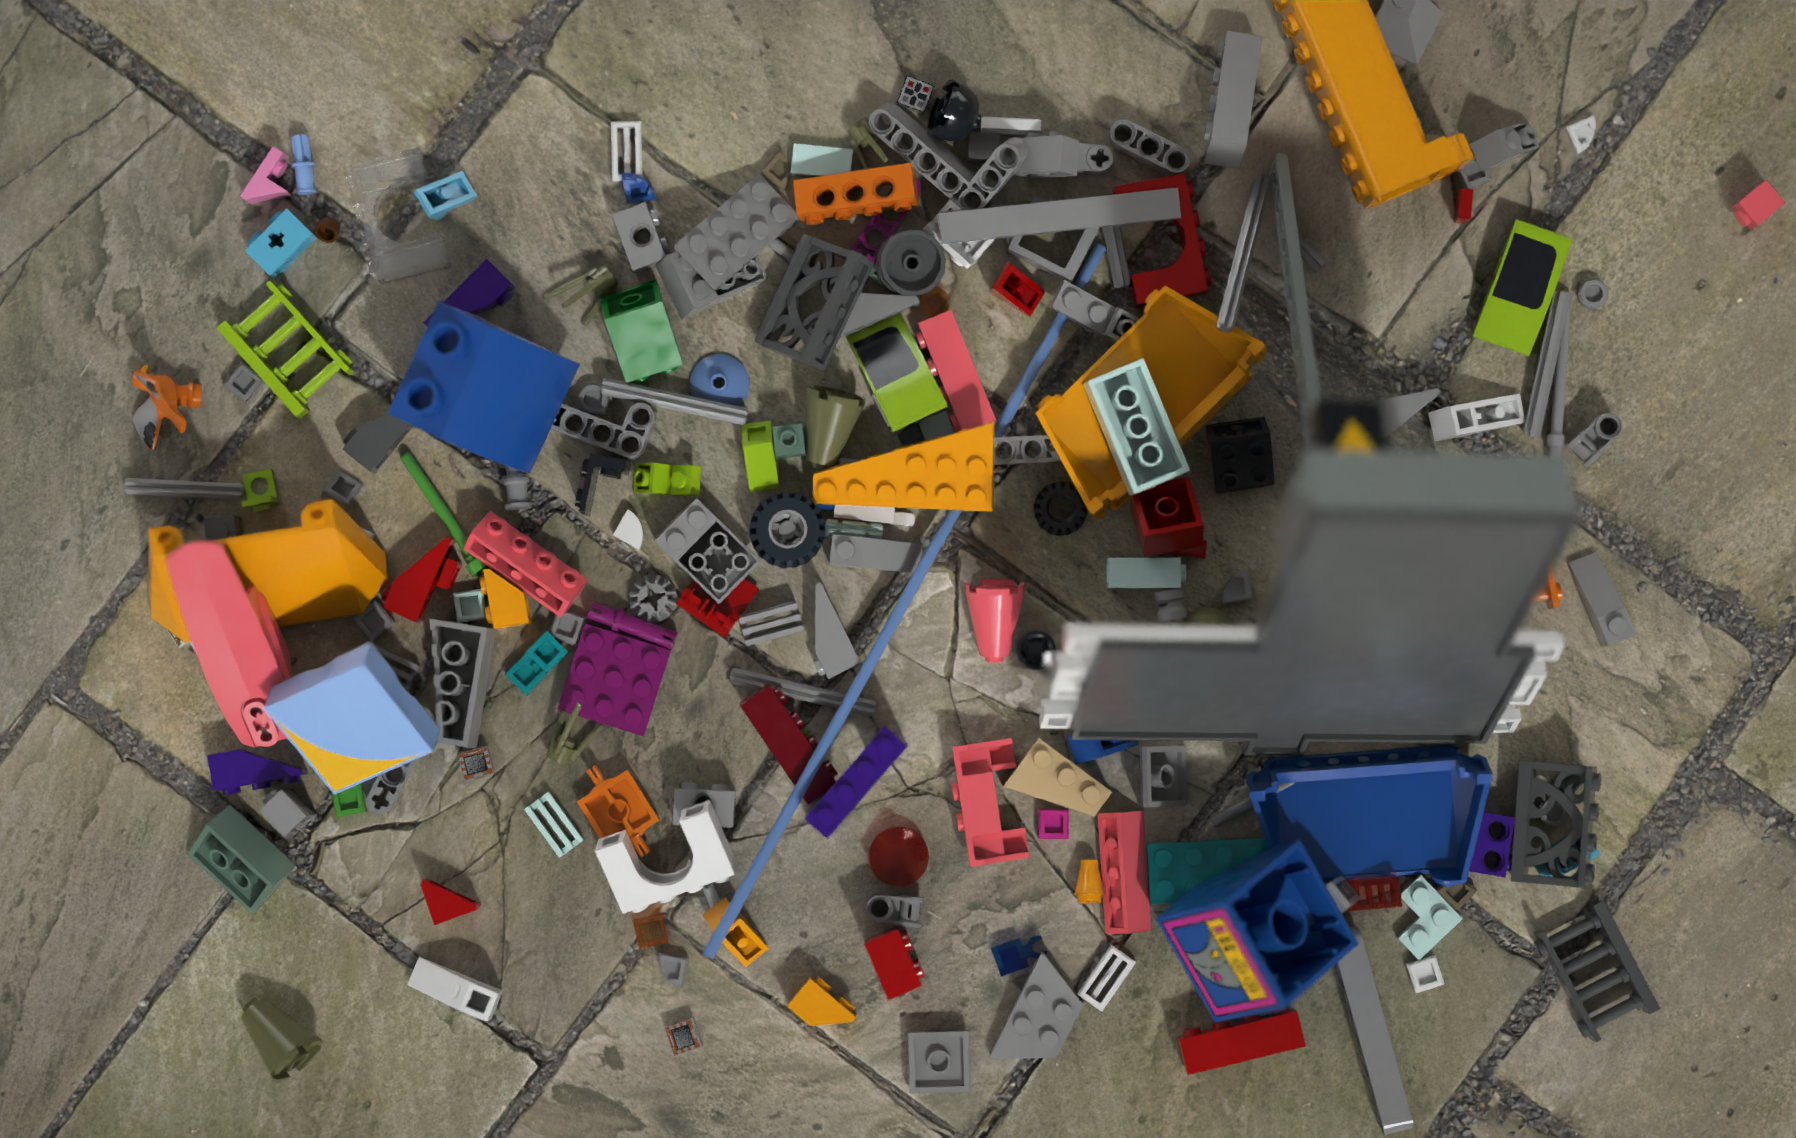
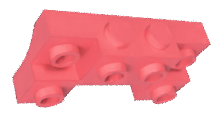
(979, 803)

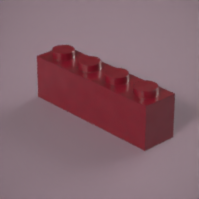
(785, 738)

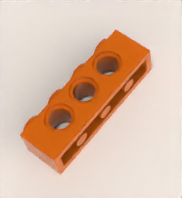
(810, 191)

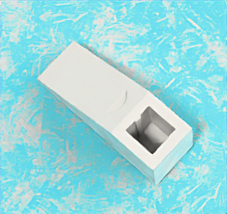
(455, 989)

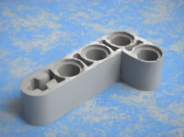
(618, 433)

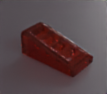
(1395, 893)

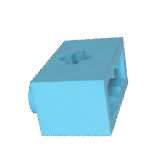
(294, 236)

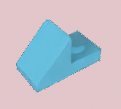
(445, 195)

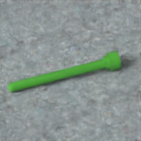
(474, 565)

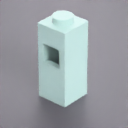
(1145, 573)

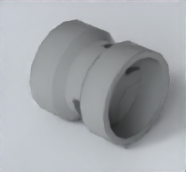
(1170, 605)

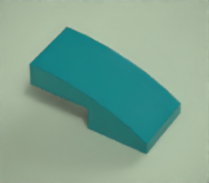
(536, 663)

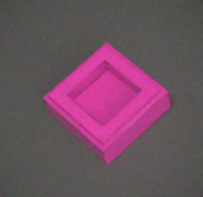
(1053, 823)

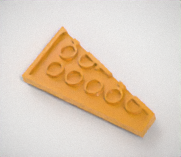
(929, 474)

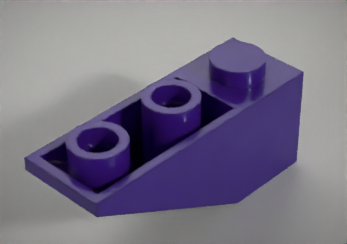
(243, 768)

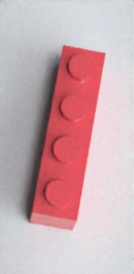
(955, 371)

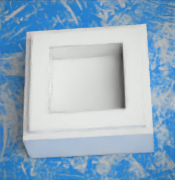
(1424, 974)

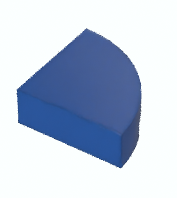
(637, 188)

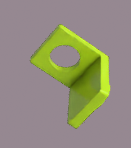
(263, 502)

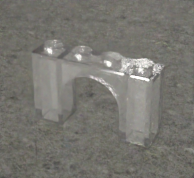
(373, 183)

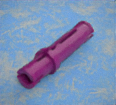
(633, 625)

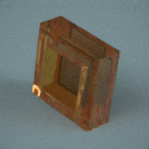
(651, 930)

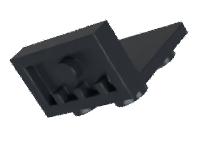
(1241, 454)
(609, 467)

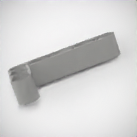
(945, 160)

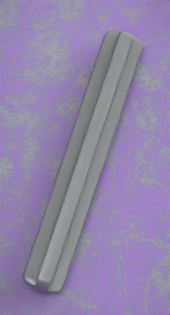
(179, 488)

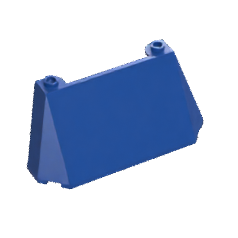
(1377, 810)

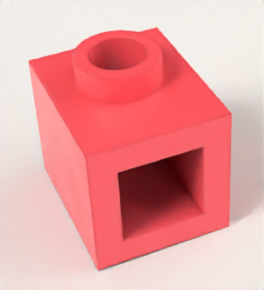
(1757, 205)

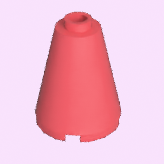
(994, 615)

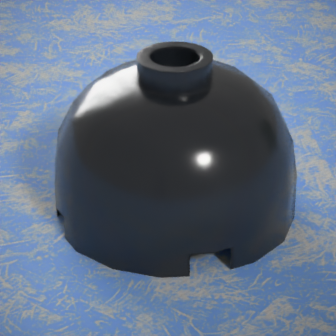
(954, 113)

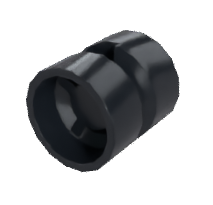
(1032, 647)

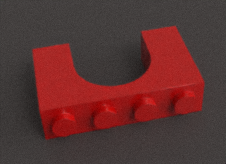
(1187, 273)

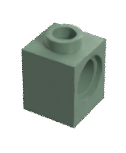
(789, 441)

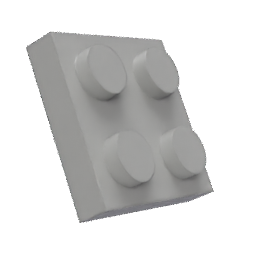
(939, 1061)

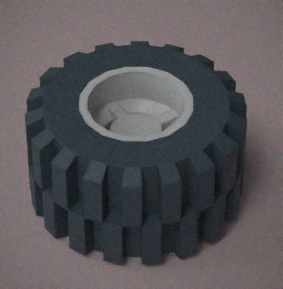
(787, 530)

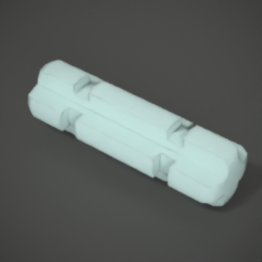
(853, 528)

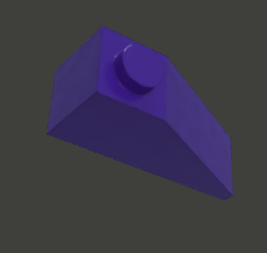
(481, 291)

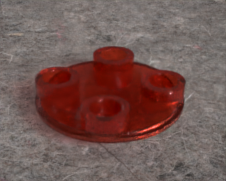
(898, 856)

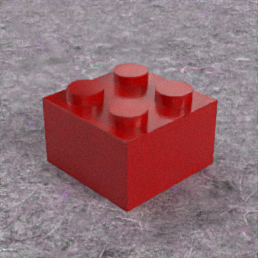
(1167, 517)
(894, 963)

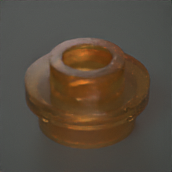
(935, 293)

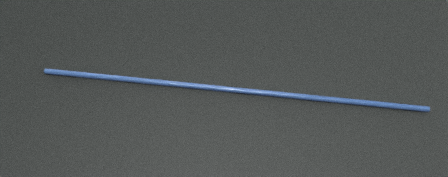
(887, 631)

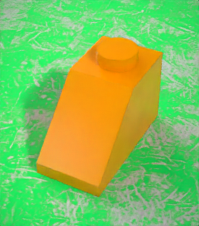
(741, 938)

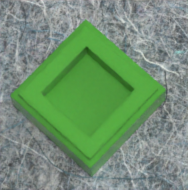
(350, 801)

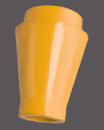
(1089, 884)

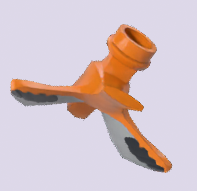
(162, 402)

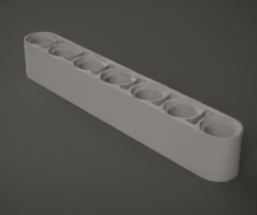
(1373, 1039)

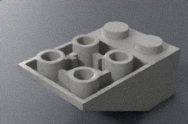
(693, 294)
(707, 550)

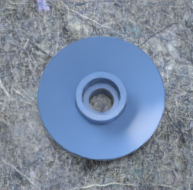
(723, 366)

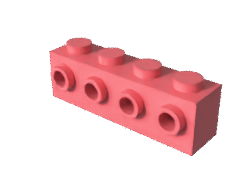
(525, 564)

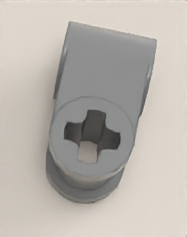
(1087, 165)
(1591, 442)
(897, 909)

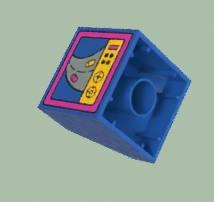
(1258, 933)

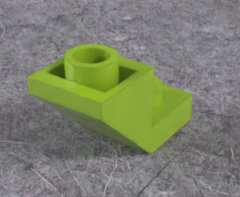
(760, 456)
(666, 479)

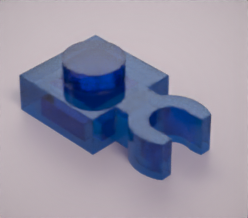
(1013, 955)

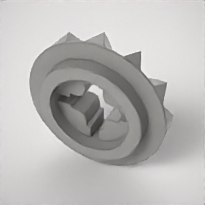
(666, 604)

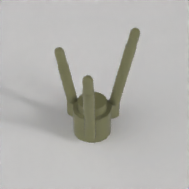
(864, 137)
(599, 281)
(561, 746)

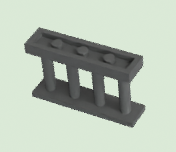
(1614, 945)

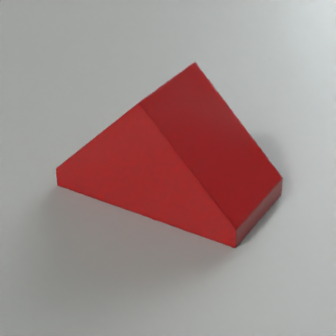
(1017, 290)
(445, 903)

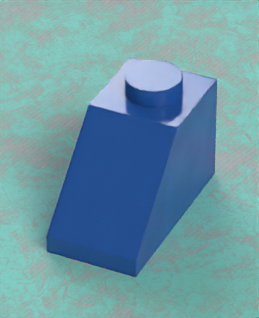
(1093, 749)

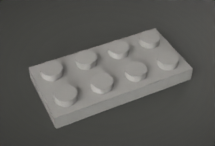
(736, 232)

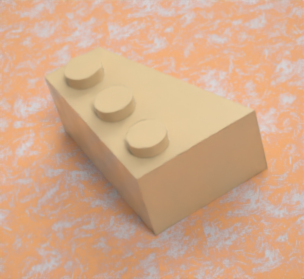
(1056, 779)

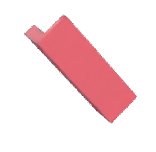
(1124, 872)

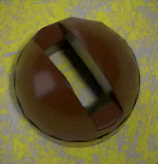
(321, 227)

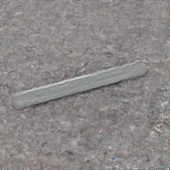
(1243, 254)

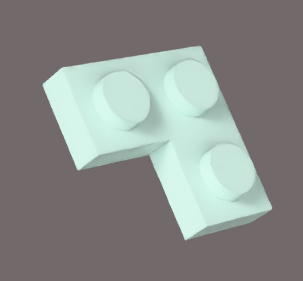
(1433, 921)

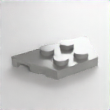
(1039, 1016)

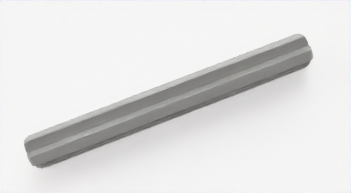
(1546, 363)
(674, 401)
(800, 691)

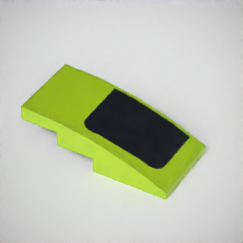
(1522, 287)
(896, 372)

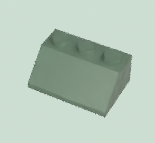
(241, 859)

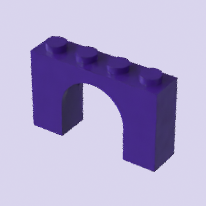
(856, 782)

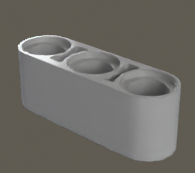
(1133, 149)

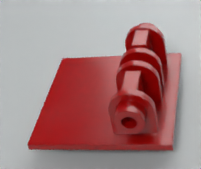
(717, 616)

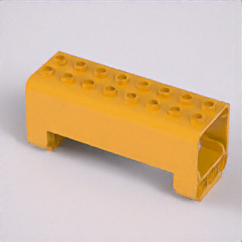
(1366, 101)

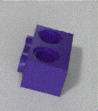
(1499, 845)

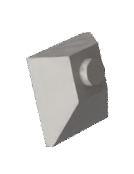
(1407, 26)

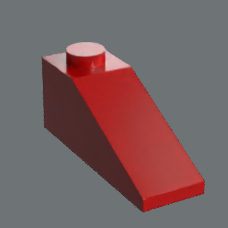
(415, 586)

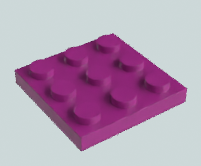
(614, 679)

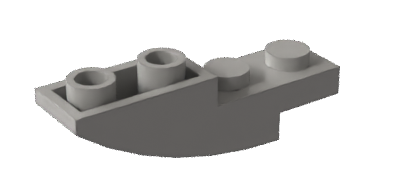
(1091, 312)

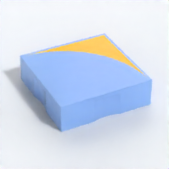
(352, 718)

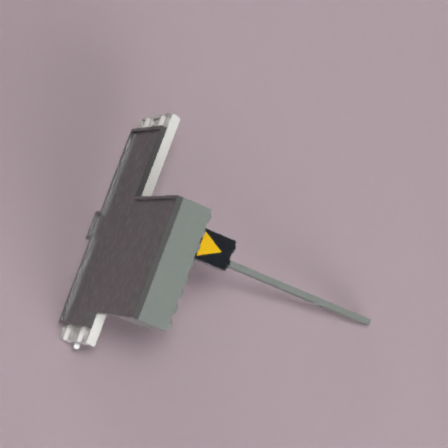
(1387, 605)

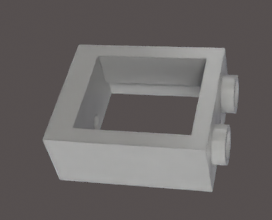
(1043, 264)

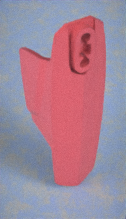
(232, 638)

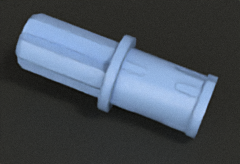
(303, 165)

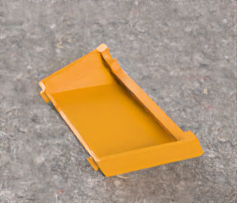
(1192, 371)
(303, 571)

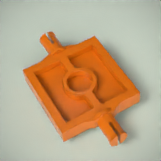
(618, 806)

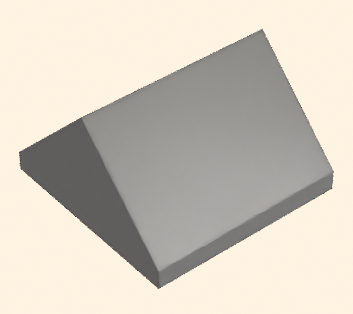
(1162, 776)

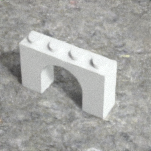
(638, 886)

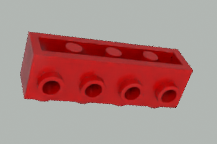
(1240, 1041)

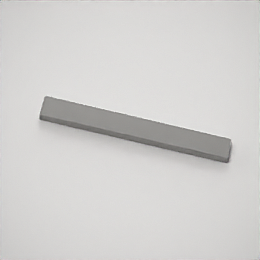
(1059, 216)

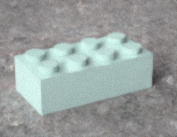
(1136, 427)

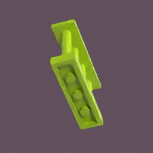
(277, 377)

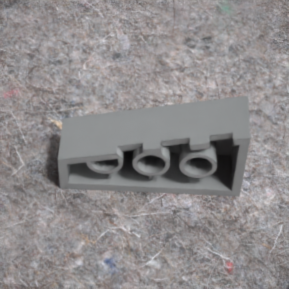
(1232, 100)
(461, 679)

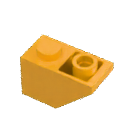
(507, 602)
(819, 1006)

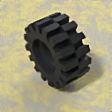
(1042, 513)

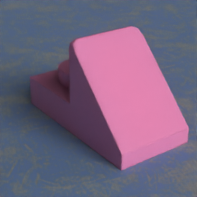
(261, 185)

